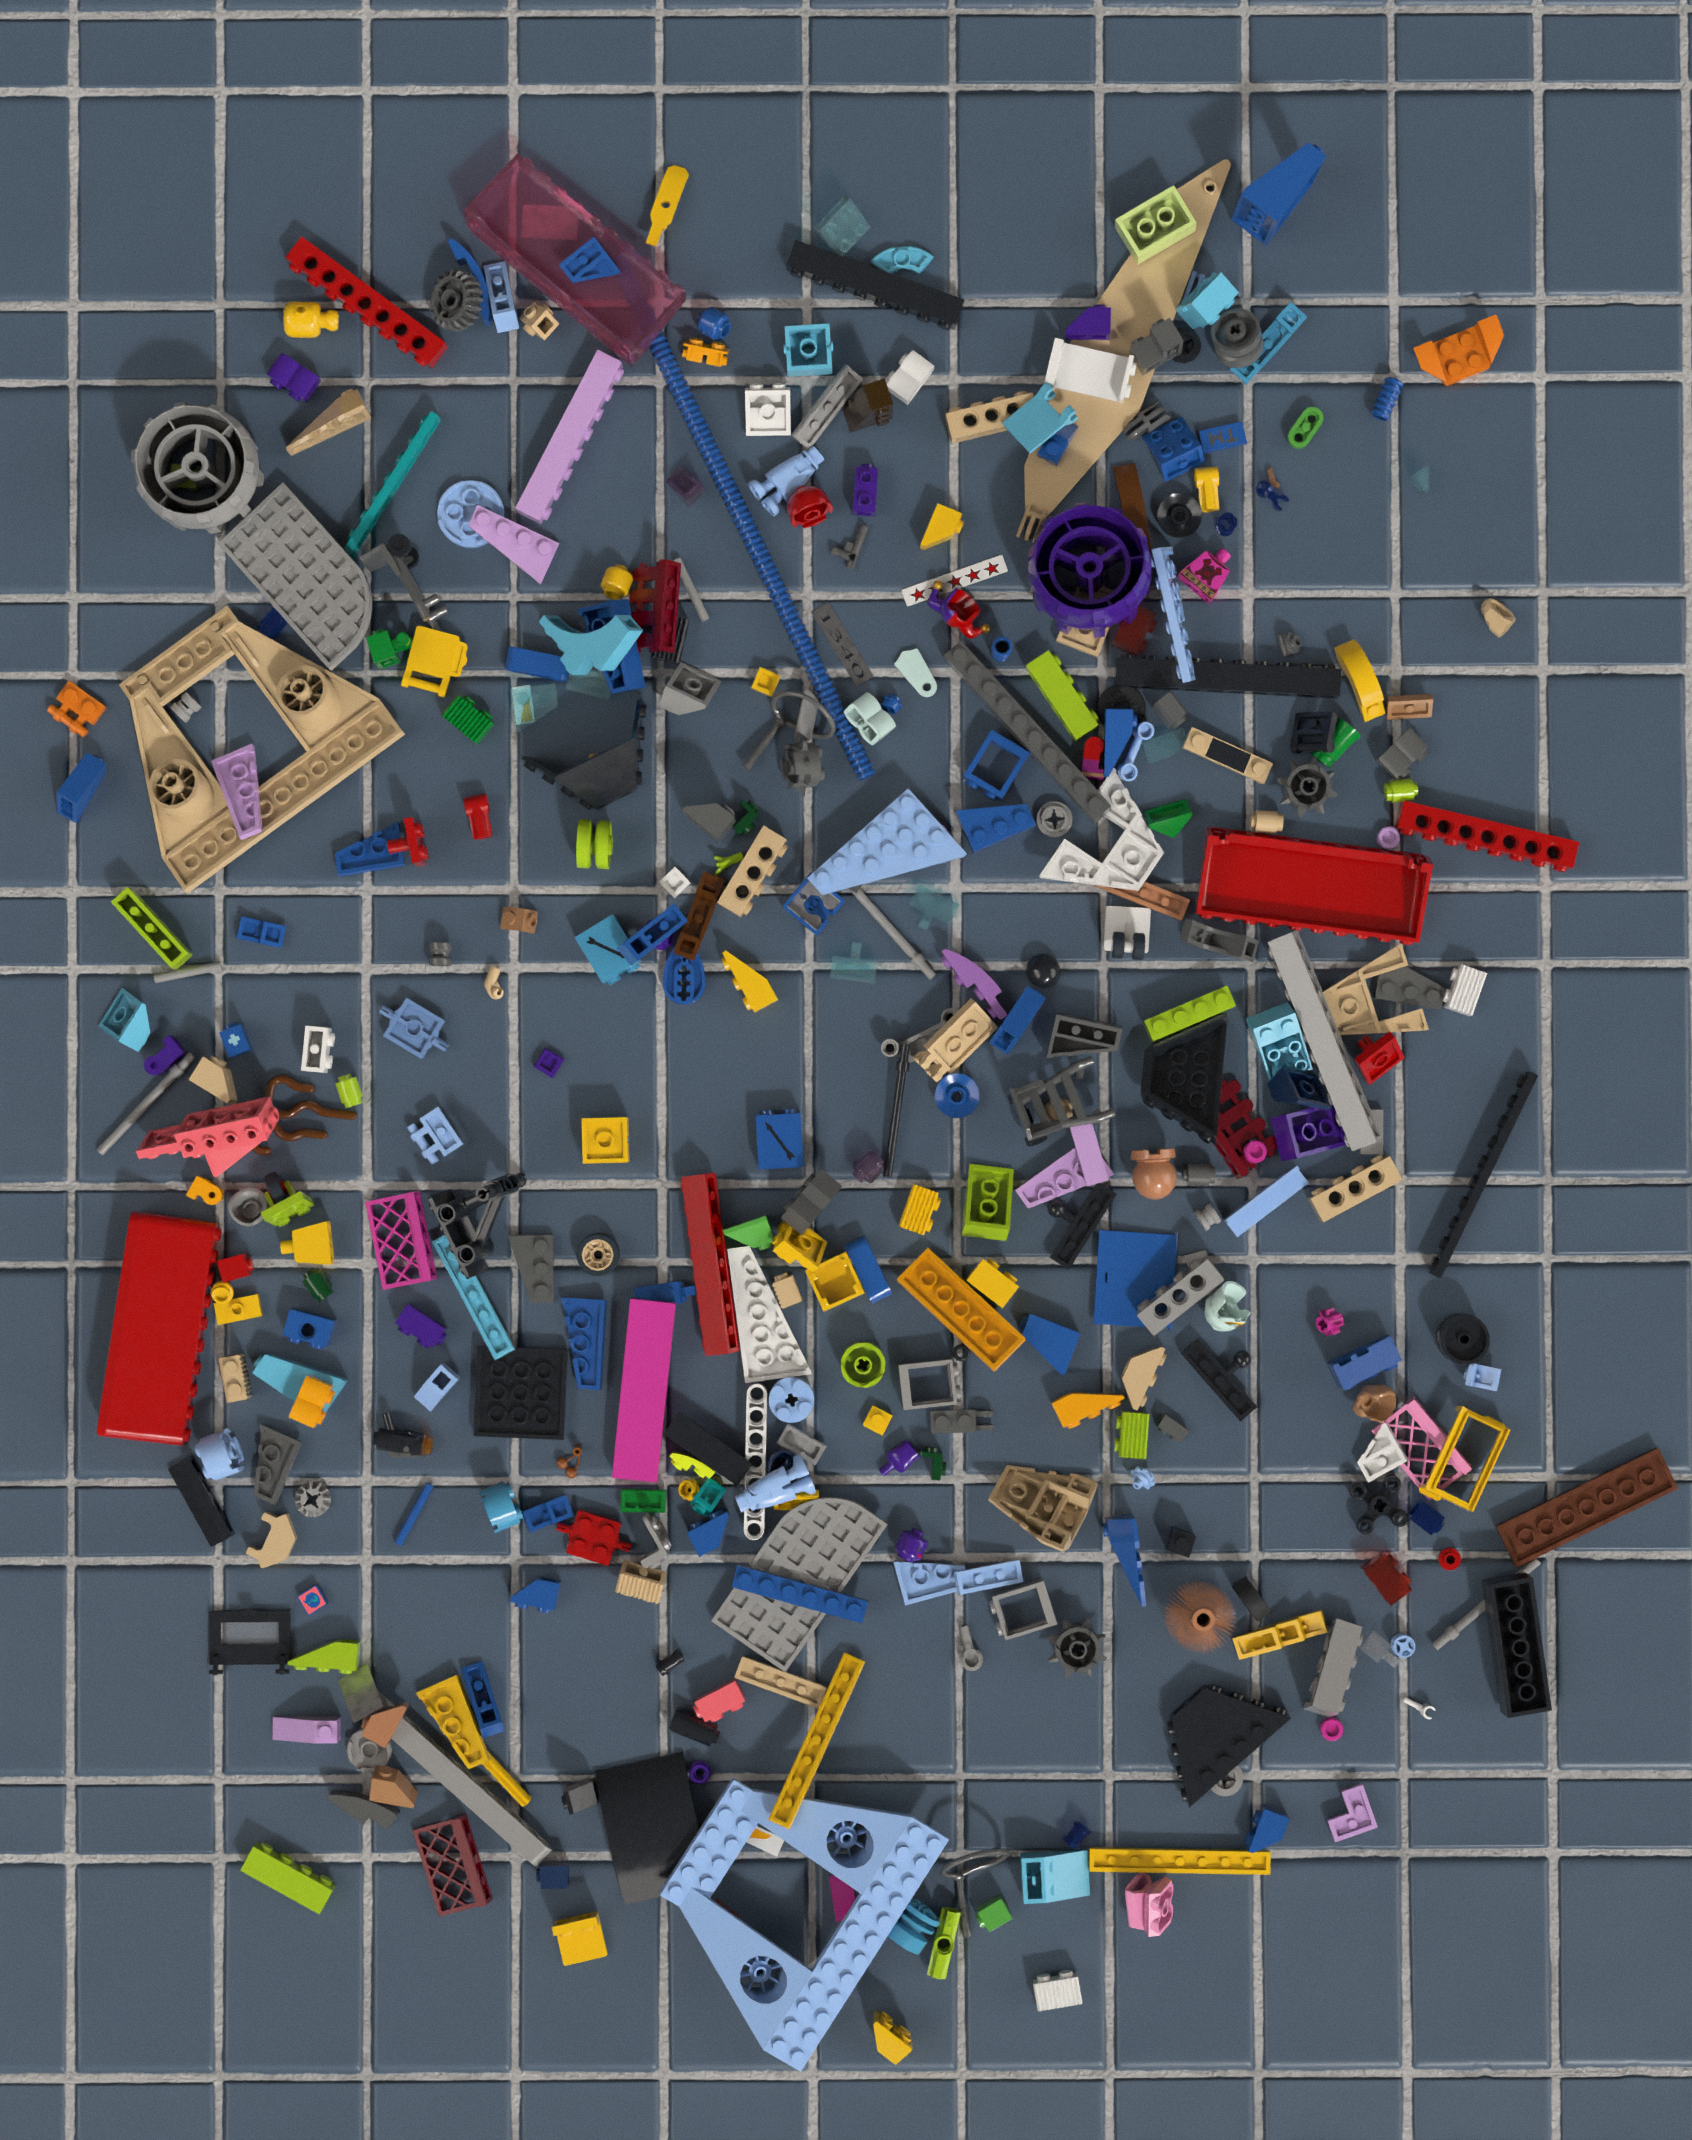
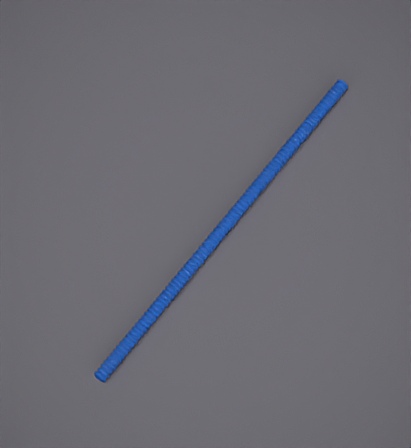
(760, 555)

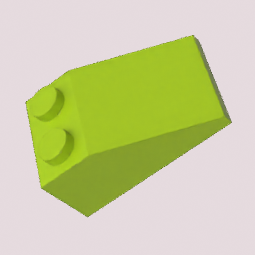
(988, 1202)

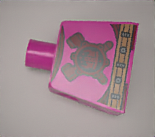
(1206, 574)

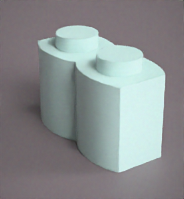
(869, 718)

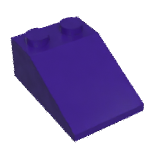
(1307, 1132)

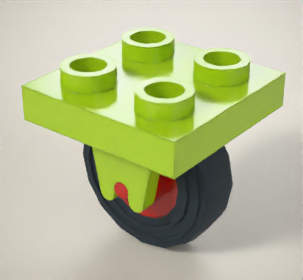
(284, 1201)

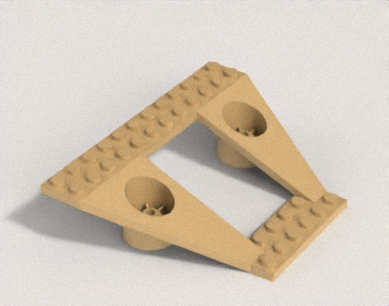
(336, 732)

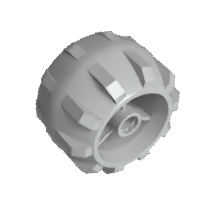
(167, 434)

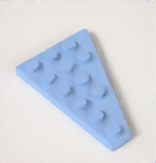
(893, 843)

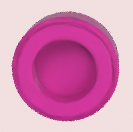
(1254, 1151)
(1331, 1729)

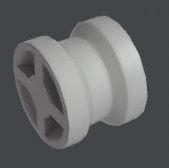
(1207, 1217)

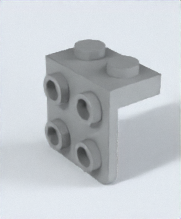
(655, 1557)

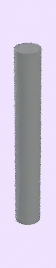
(692, 592)
(186, 972)

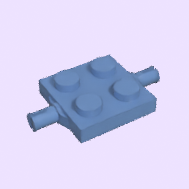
(414, 1028)

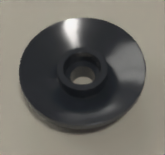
(1182, 504)

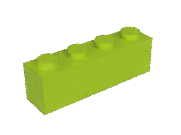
(1062, 696)
(151, 928)
(1189, 1013)
(288, 1877)

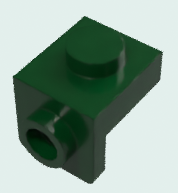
(746, 824)
(938, 1466)

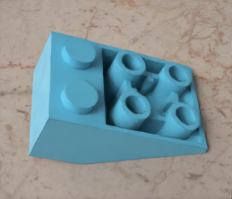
(1279, 1040)
(1054, 1875)

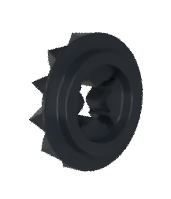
(1193, 347)

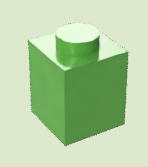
(993, 1913)

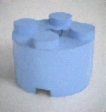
(784, 1410)
(220, 1455)

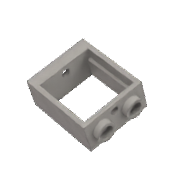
(952, 1369)
(1028, 1628)

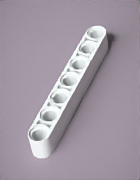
(755, 1449)

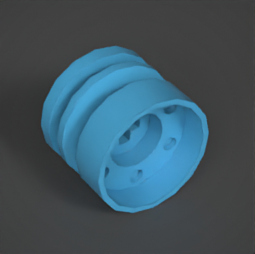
(908, 1928)

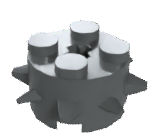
(802, 765)
(1307, 774)
(1089, 1653)

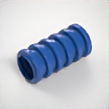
(1387, 398)
(1001, 657)

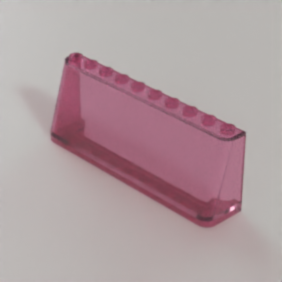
(540, 226)

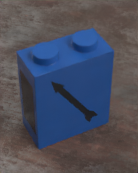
(779, 1139)

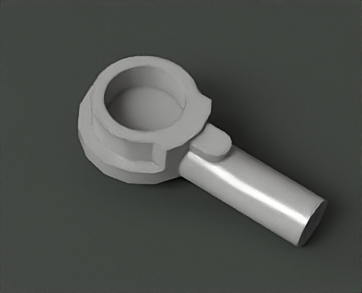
(971, 1658)

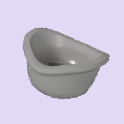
(247, 1205)

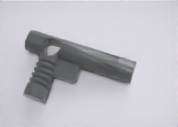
(852, 549)

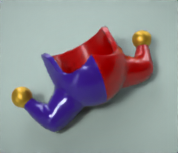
(957, 610)

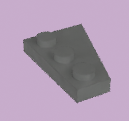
(1409, 988)
(276, 1458)

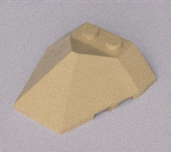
(1044, 1503)

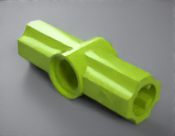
(940, 1956)

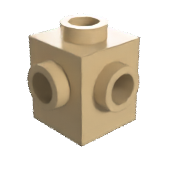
(538, 320)

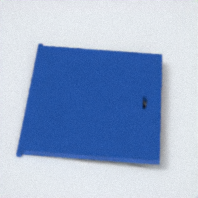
(1129, 1271)

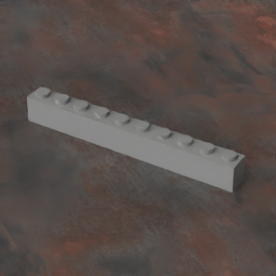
(1324, 1041)

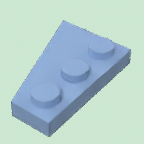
(925, 1580)

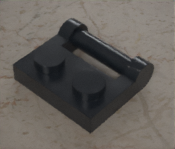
(1313, 724)

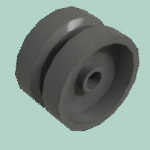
(1237, 338)

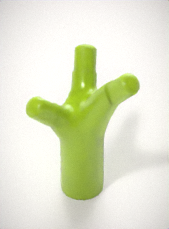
(724, 862)

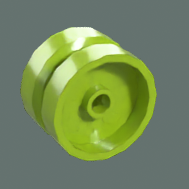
(594, 844)

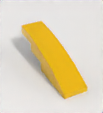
(1280, 1634)

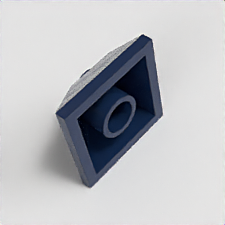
(1298, 1089)

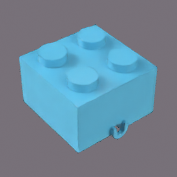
(1207, 301)
(808, 350)

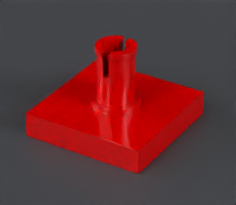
(1378, 1056)

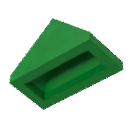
(1169, 818)

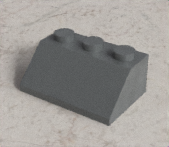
(712, 819)

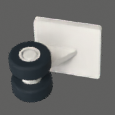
(1127, 931)

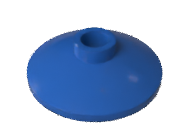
(969, 1095)

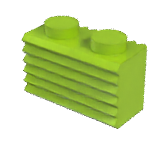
(1132, 1434)

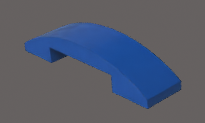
(463, 257)

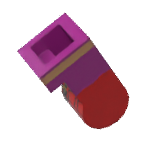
(1092, 751)

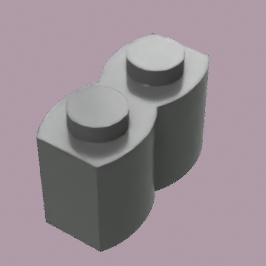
(1170, 711)
(1402, 754)

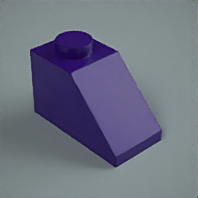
(1091, 324)

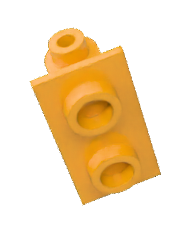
(714, 352)

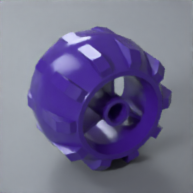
(1089, 527)

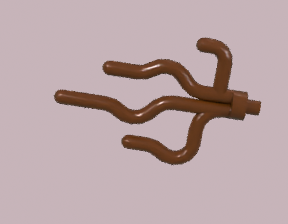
(296, 1109)

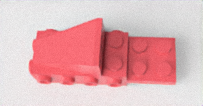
(219, 1133)

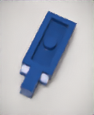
(665, 1292)

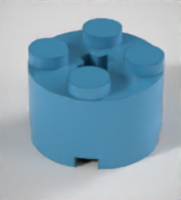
(500, 1506)

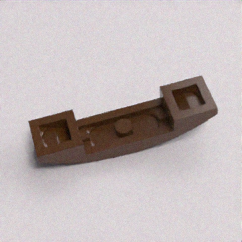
(1131, 496)
(699, 916)

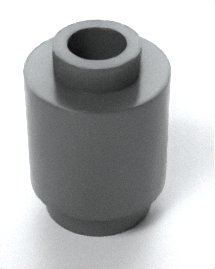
(1198, 1174)

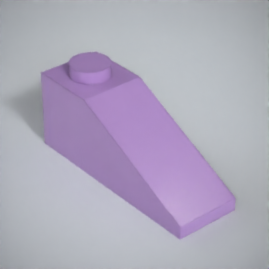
(307, 1729)

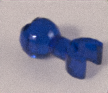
(1267, 492)

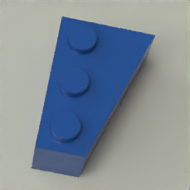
(993, 824)
(1364, 1362)

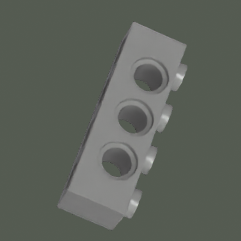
(1175, 1307)

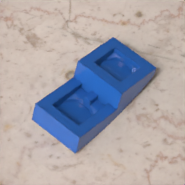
(261, 932)
(547, 1513)

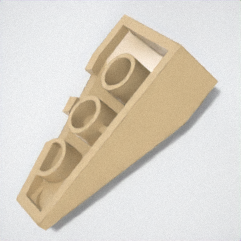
(338, 417)

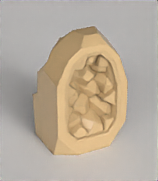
(1497, 616)

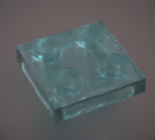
(842, 226)

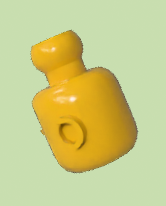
(306, 319)

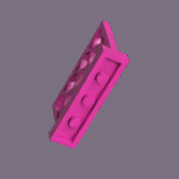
(420, 1239)

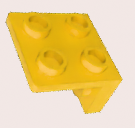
(580, 1938)

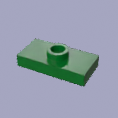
(643, 1500)

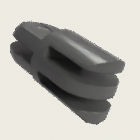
(1145, 421)

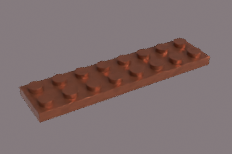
(1586, 1507)

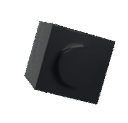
(1180, 1541)

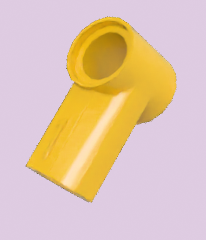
(1206, 481)

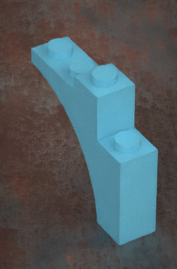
(598, 648)

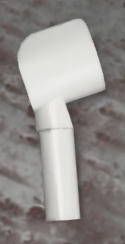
(1421, 1707)

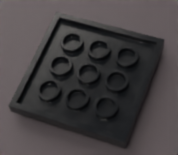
(521, 1393)

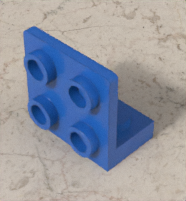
(1174, 448)

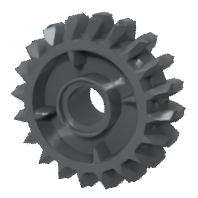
(456, 300)

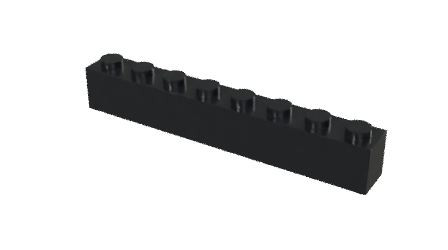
(875, 285)

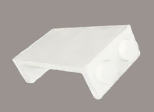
(1090, 371)

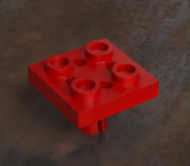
(411, 842)

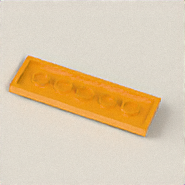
(961, 1309)

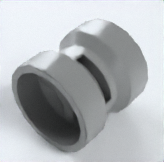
(184, 712)

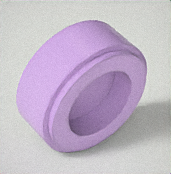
(1388, 837)

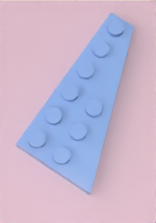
(1173, 607)

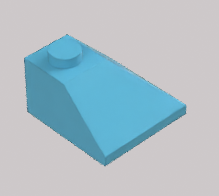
(127, 1020)

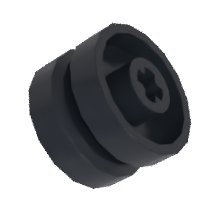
(1476, 1340)

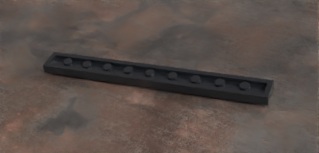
(1486, 1165)

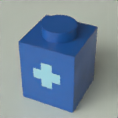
(236, 1040)

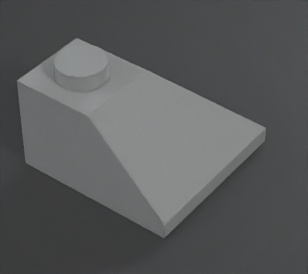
(688, 690)

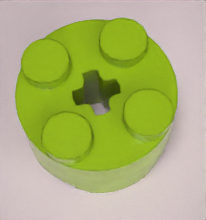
(875, 1368)

